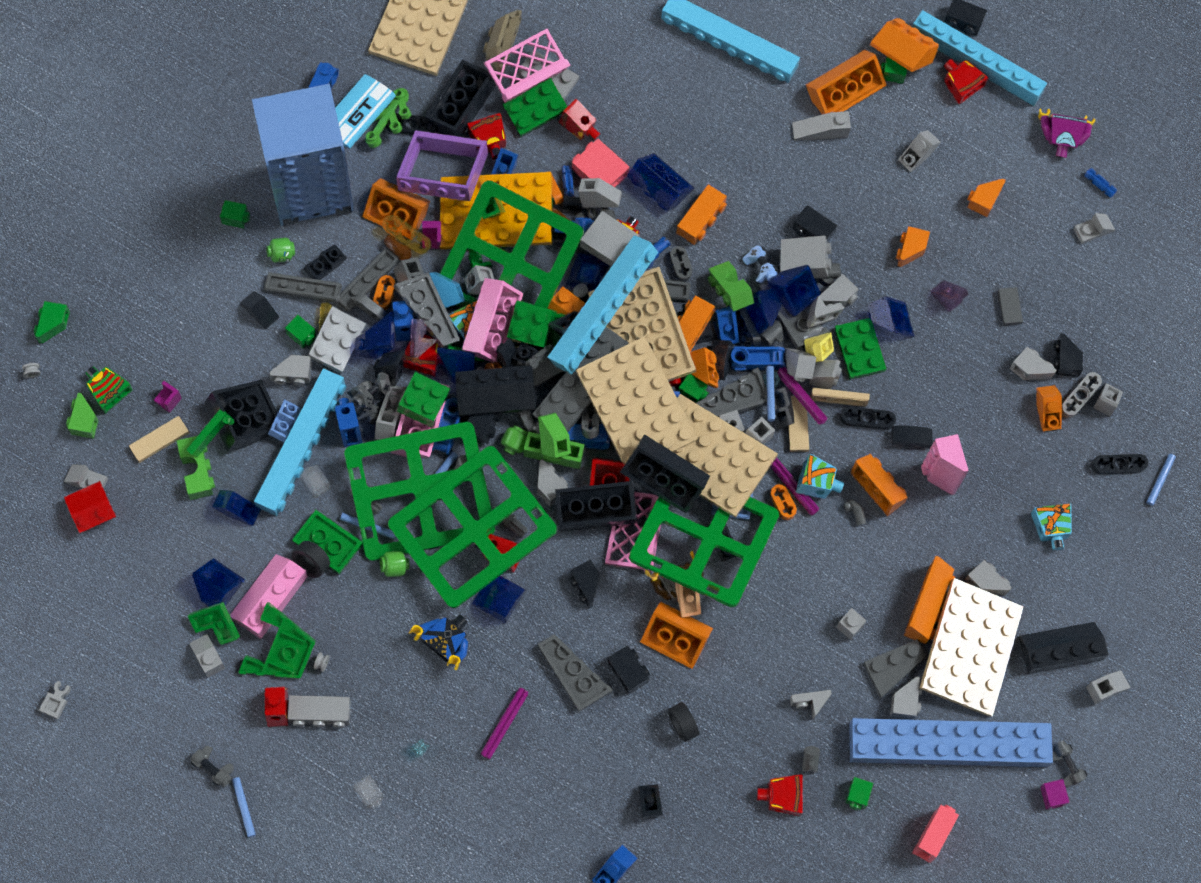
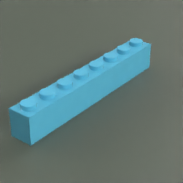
(731, 38)
(994, 66)
(602, 304)
(300, 442)

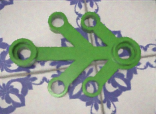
(401, 98)

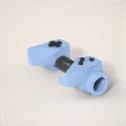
(767, 270)

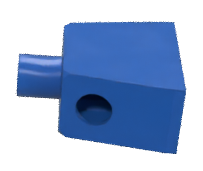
(403, 319)
(348, 422)

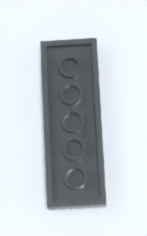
(569, 396)

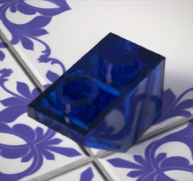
(236, 507)

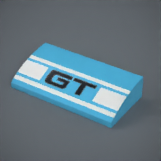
(361, 108)

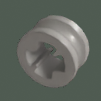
(31, 370)
(321, 662)

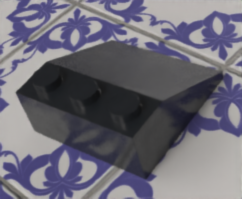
(251, 410)

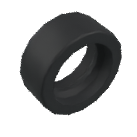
(311, 558)
(683, 721)

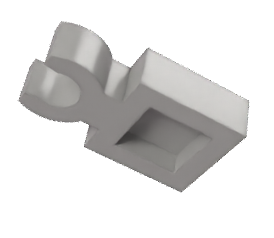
(54, 703)

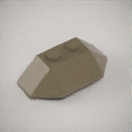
(502, 38)

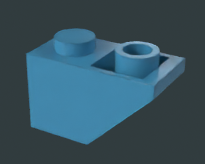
(448, 290)

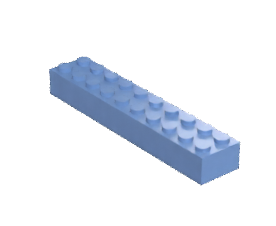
(950, 742)

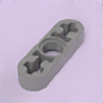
(1081, 387)

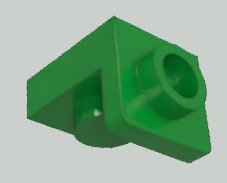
(476, 259)

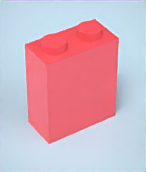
(601, 163)
(935, 833)

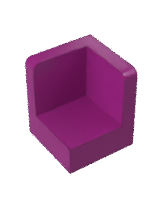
(432, 230)
(168, 397)
(1054, 794)

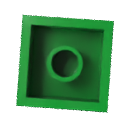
(531, 323)
(423, 399)

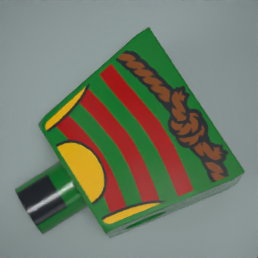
(107, 387)

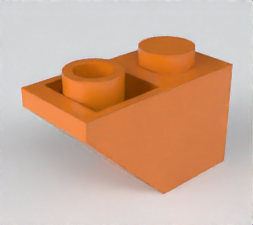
(914, 245)
(704, 362)
(1049, 407)

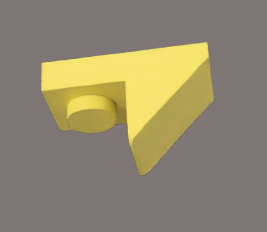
(819, 346)

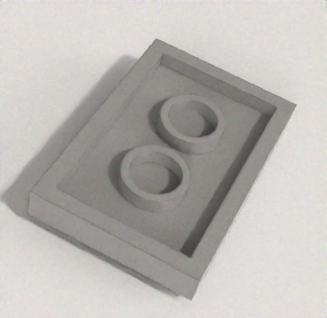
(563, 81)
(336, 340)

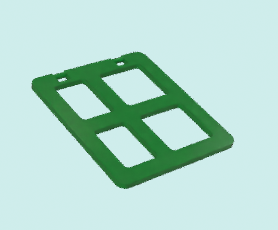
(514, 262)
(417, 484)
(474, 530)
(710, 538)

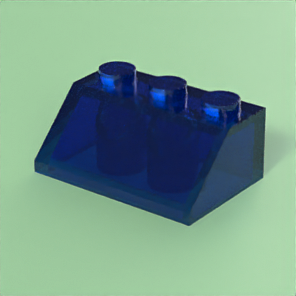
(659, 181)

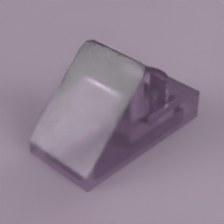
(949, 294)
(418, 344)

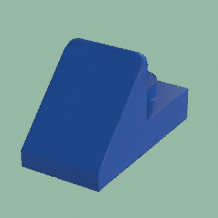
(505, 162)
(726, 325)

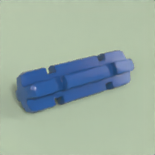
(567, 181)
(1100, 182)

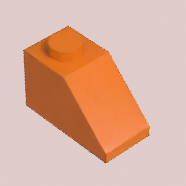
(985, 196)

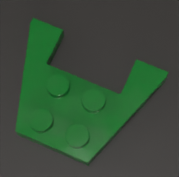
(288, 652)

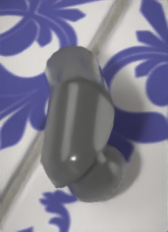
(857, 510)

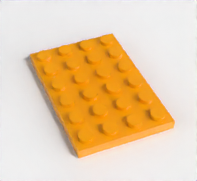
(506, 227)

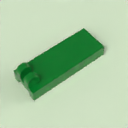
(209, 432)

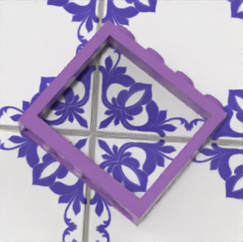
(443, 144)

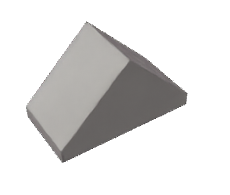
(1108, 400)

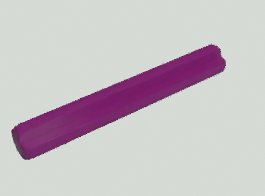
(802, 396)
(791, 484)
(504, 723)

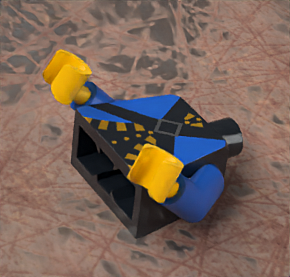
(444, 638)

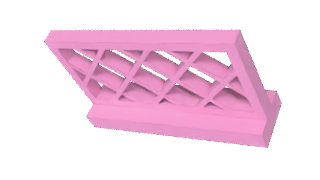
(533, 80)
(653, 546)

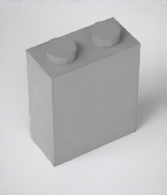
(606, 238)
(806, 251)

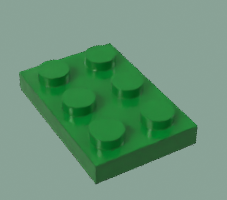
(535, 107)
(860, 348)
(332, 538)

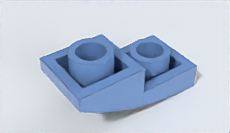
(284, 421)

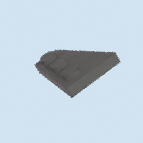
(894, 665)

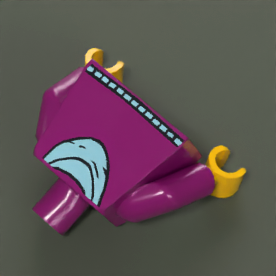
(1065, 131)

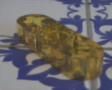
(392, 231)

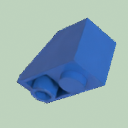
(615, 866)

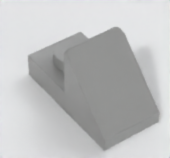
(1094, 228)
(820, 313)
(82, 477)
(815, 699)

